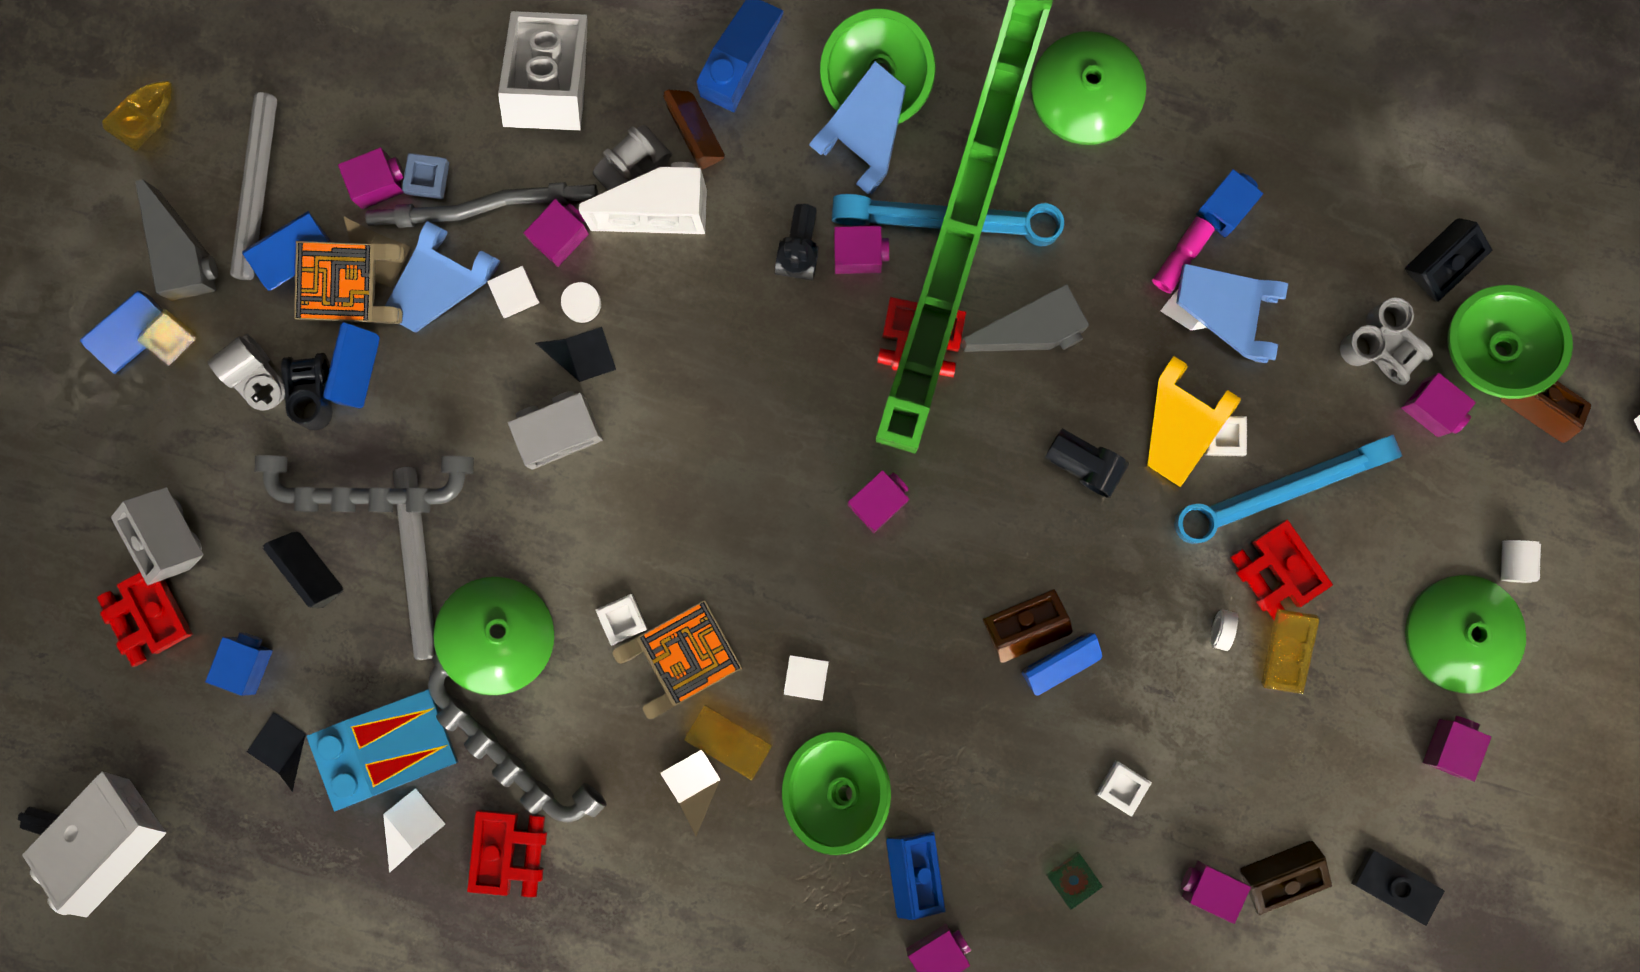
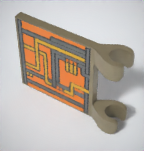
(339, 282)
(685, 655)

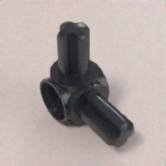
(798, 253)

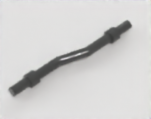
(407, 215)

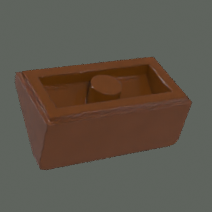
(693, 127)
(1554, 411)
(1028, 626)

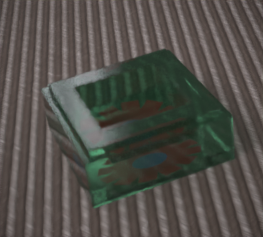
(1074, 880)

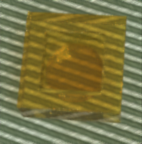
(166, 337)

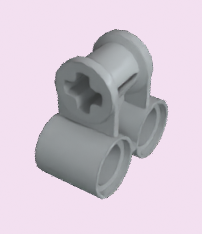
(631, 158)
(1387, 343)
(245, 365)

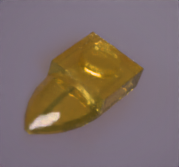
(139, 114)

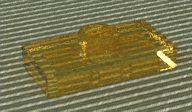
(1290, 651)
(728, 742)

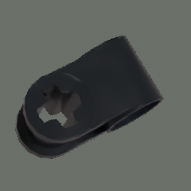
(303, 384)

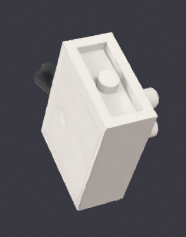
(90, 843)

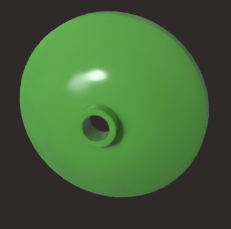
(882, 38)
(1084, 110)
(1523, 324)
(1442, 641)
(478, 659)
(817, 797)

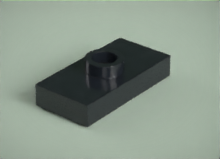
(1398, 887)

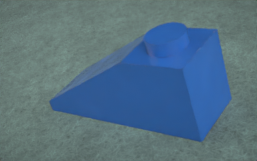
(738, 54)

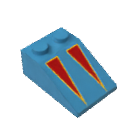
(381, 750)

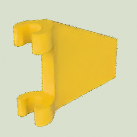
(1183, 425)

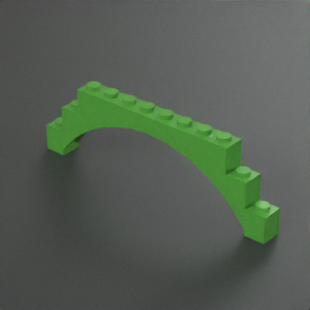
(962, 225)

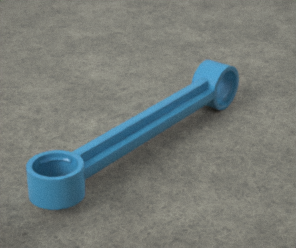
(861, 211)
(1291, 486)

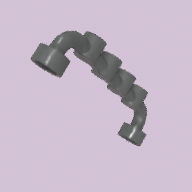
(379, 499)
(509, 767)

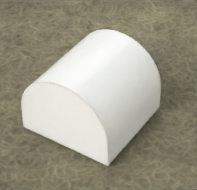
(1520, 561)

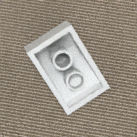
(544, 71)
(655, 202)

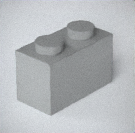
(554, 430)
(157, 535)

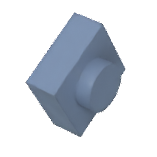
(425, 176)

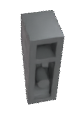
(176, 256)
(1037, 326)

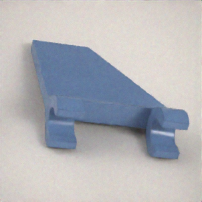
(867, 124)
(435, 282)
(1230, 307)

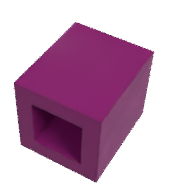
(372, 177)
(557, 232)
(859, 249)
(1439, 406)
(879, 500)
(1457, 748)
(1214, 891)
(940, 952)

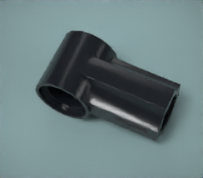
(1096, 467)

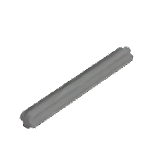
(253, 182)
(415, 570)

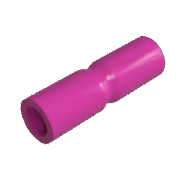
(1185, 252)

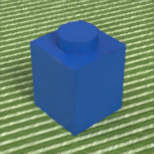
(1230, 202)
(239, 664)

